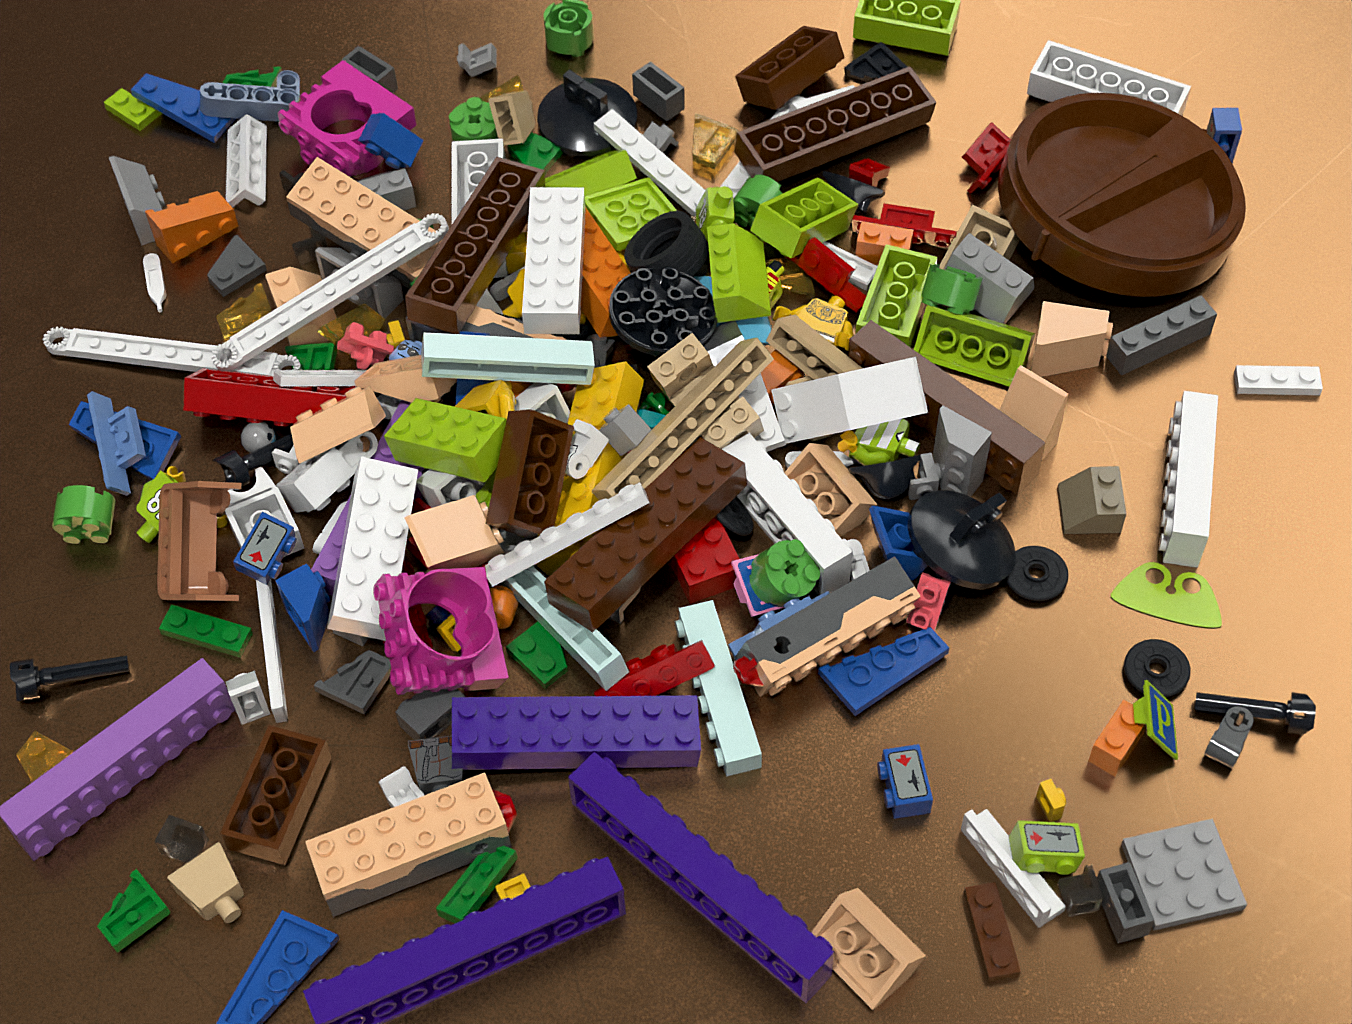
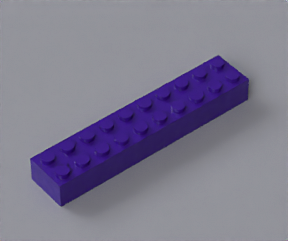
(702, 877)
(471, 948)

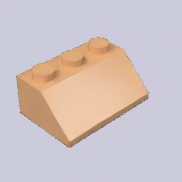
(286, 285)
(336, 422)
(830, 487)
(867, 947)

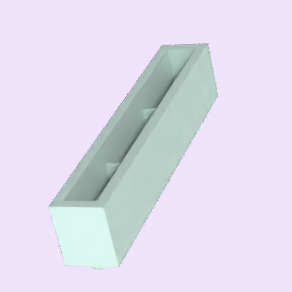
(507, 358)
(586, 647)
(720, 692)

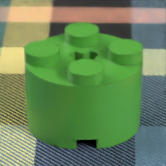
(568, 27)
(472, 121)
(751, 195)
(951, 288)
(83, 514)
(783, 573)

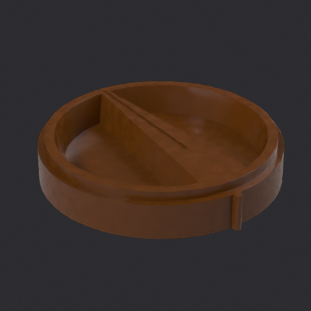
(1121, 194)

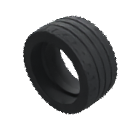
(668, 242)

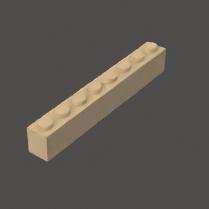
(687, 419)

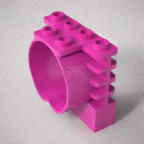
(341, 97)
(469, 600)

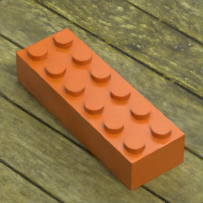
(600, 275)

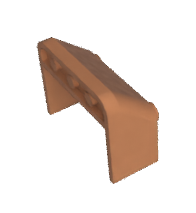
(189, 541)

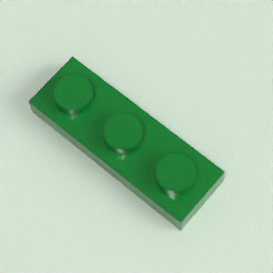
(206, 631)
(476, 884)

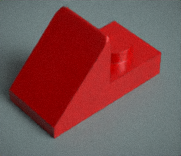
(868, 171)

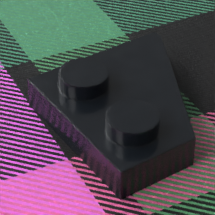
(874, 64)

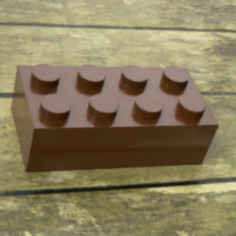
(790, 67)
(529, 473)
(276, 795)

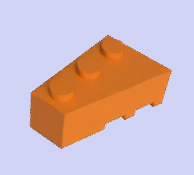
(191, 225)

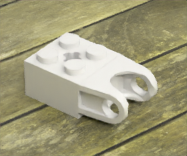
(319, 477)
(248, 506)

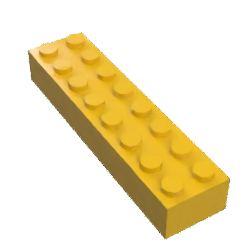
(610, 388)

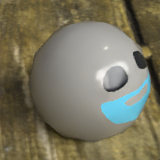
(257, 436)

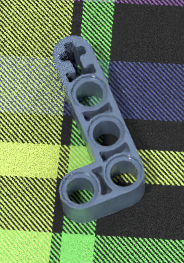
(256, 101)

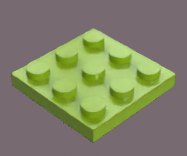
(627, 209)

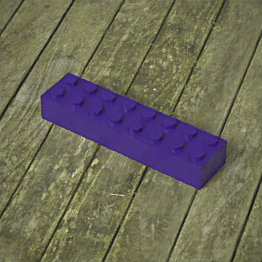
(571, 728)

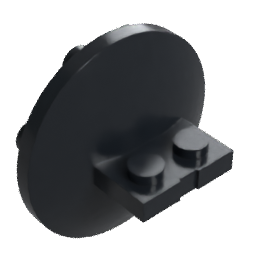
(573, 107)
(661, 311)
(962, 538)

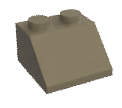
(1093, 501)

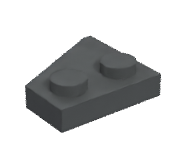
(235, 267)
(357, 682)

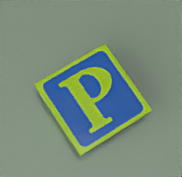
(1159, 716)

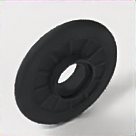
(736, 518)
(1042, 588)
(1157, 651)

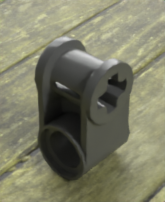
(1229, 739)

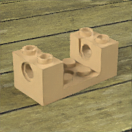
(682, 370)

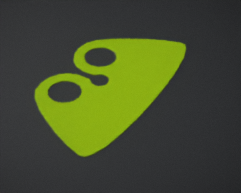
(1182, 607)

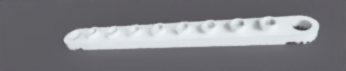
(329, 292)
(155, 352)

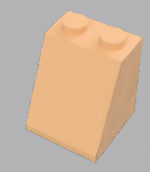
(1069, 338)
(455, 534)

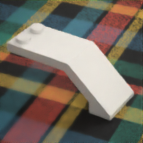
(850, 400)

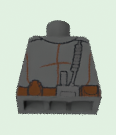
(434, 764)

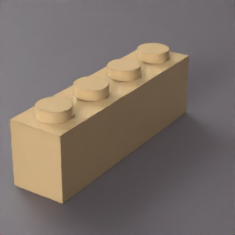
(808, 349)

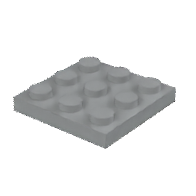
(1184, 873)

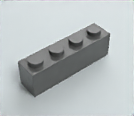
(1161, 335)

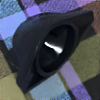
(855, 190)
(888, 478)

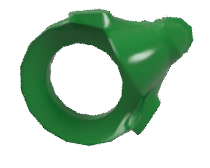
(656, 402)

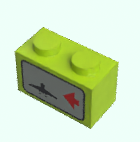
(1046, 846)

